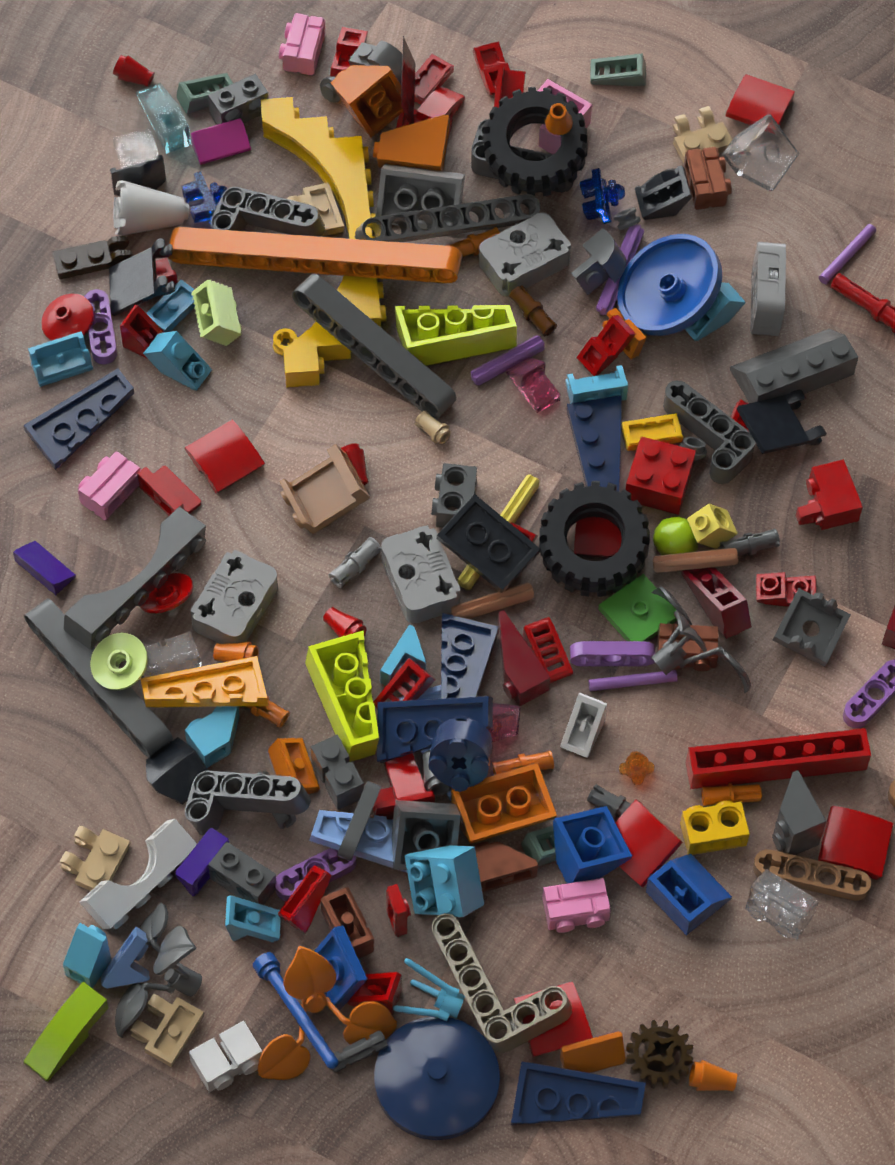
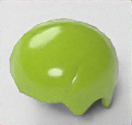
(674, 537)

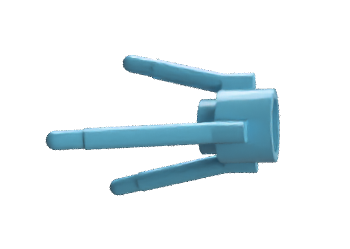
(448, 998)

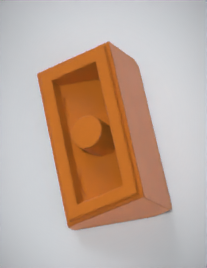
(291, 759)
(594, 1053)

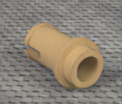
(438, 432)

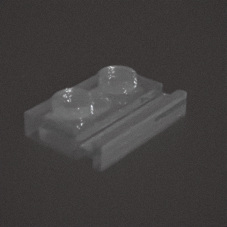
(135, 148)

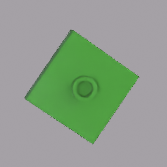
(637, 611)

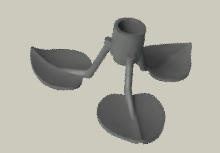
(672, 653)
(179, 977)

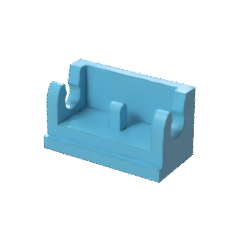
(60, 359)
(597, 386)

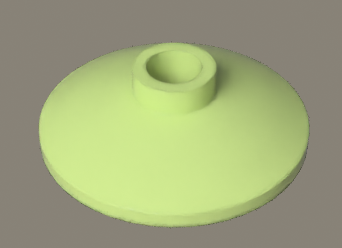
(111, 653)

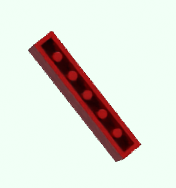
(778, 758)

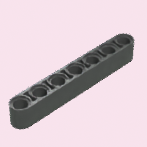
(458, 213)
(374, 346)
(121, 705)

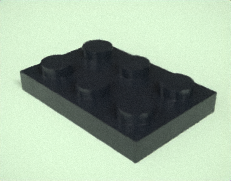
(488, 543)

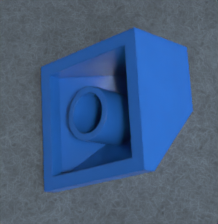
(588, 845)

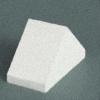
(584, 725)

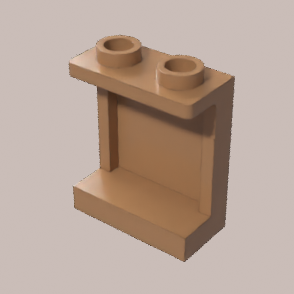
(324, 491)

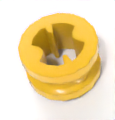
(278, 338)

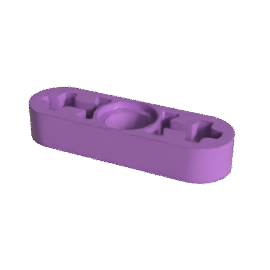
(108, 334)
(612, 653)
(872, 706)
(292, 873)

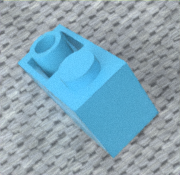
(721, 312)
(177, 359)
(213, 734)
(87, 955)

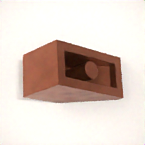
(503, 865)

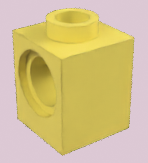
(712, 525)

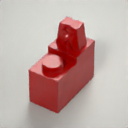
(834, 497)

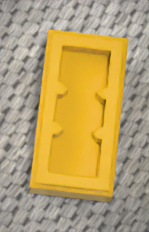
(660, 428)

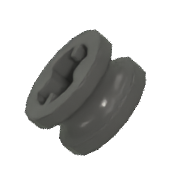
(627, 218)

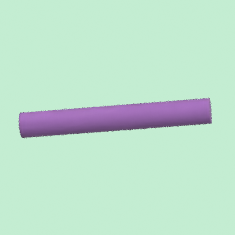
(847, 254)
(631, 680)

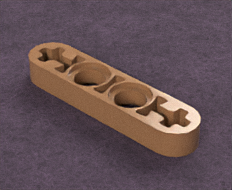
(812, 869)

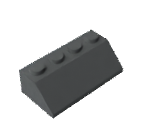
(796, 366)

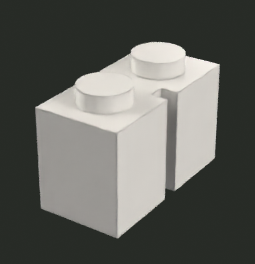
(214, 1067)

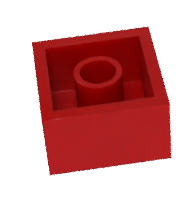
(660, 474)

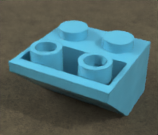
(445, 881)

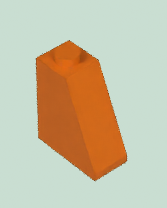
(415, 144)

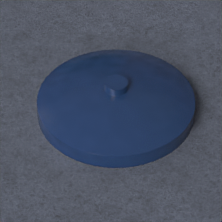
(437, 1078)

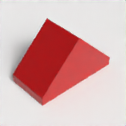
(138, 331)
(379, 988)

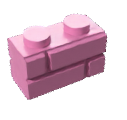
(303, 44)
(109, 485)
(576, 905)

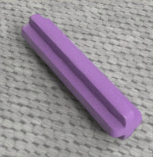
(507, 360)

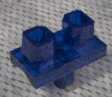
(603, 195)
(209, 198)

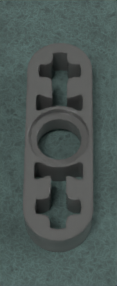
(359, 821)

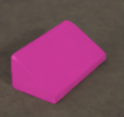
(220, 141)

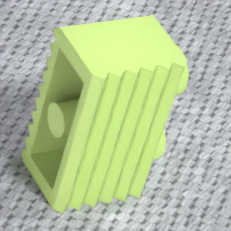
(216, 312)

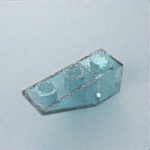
(165, 117)

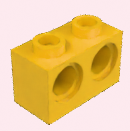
(717, 835)

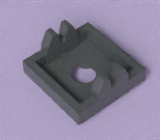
(824, 613)

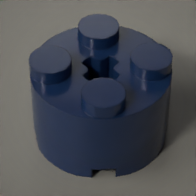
(461, 753)

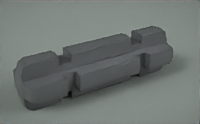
(360, 1050)

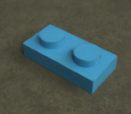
(173, 307)

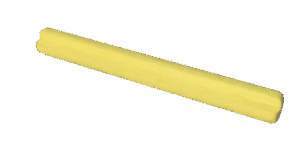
(510, 513)

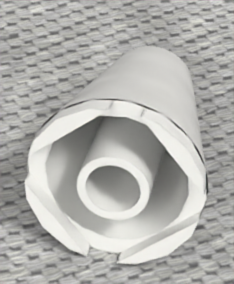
(146, 209)

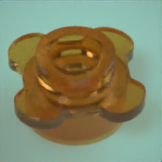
(640, 760)

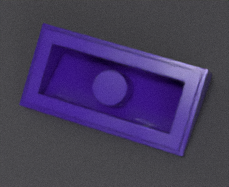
(43, 566)
(194, 870)

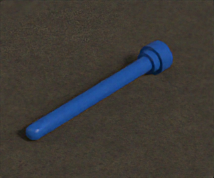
(269, 969)

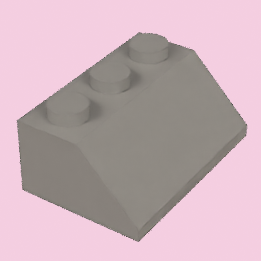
(416, 189)

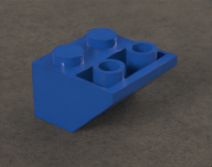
(686, 892)

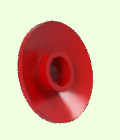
(78, 316)
(170, 595)

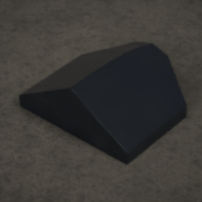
(147, 174)
(664, 194)
(174, 770)

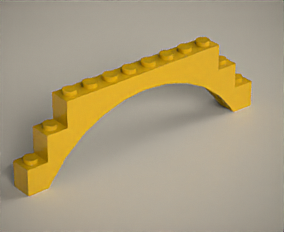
(342, 165)

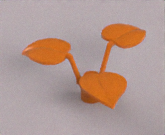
(308, 980)

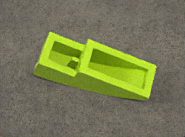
(66, 1031)

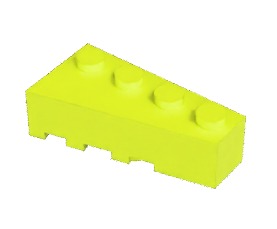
(455, 332)
(344, 688)

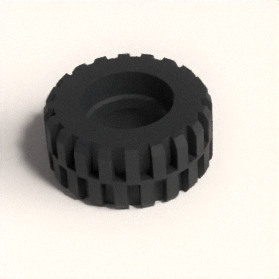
(533, 175)
(602, 503)

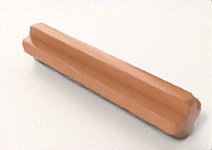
(695, 560)
(493, 602)

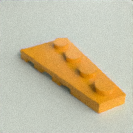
(208, 686)

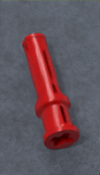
(880, 309)

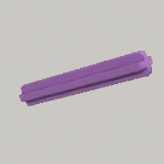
(629, 247)

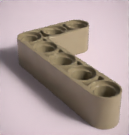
(484, 994)

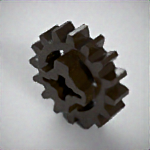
(654, 1041)

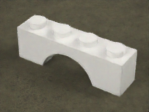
(111, 902)

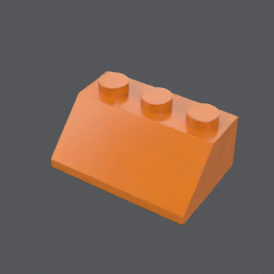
(370, 95)
(504, 803)

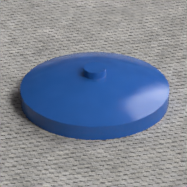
(670, 284)

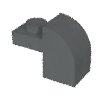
(380, 55)
(604, 262)

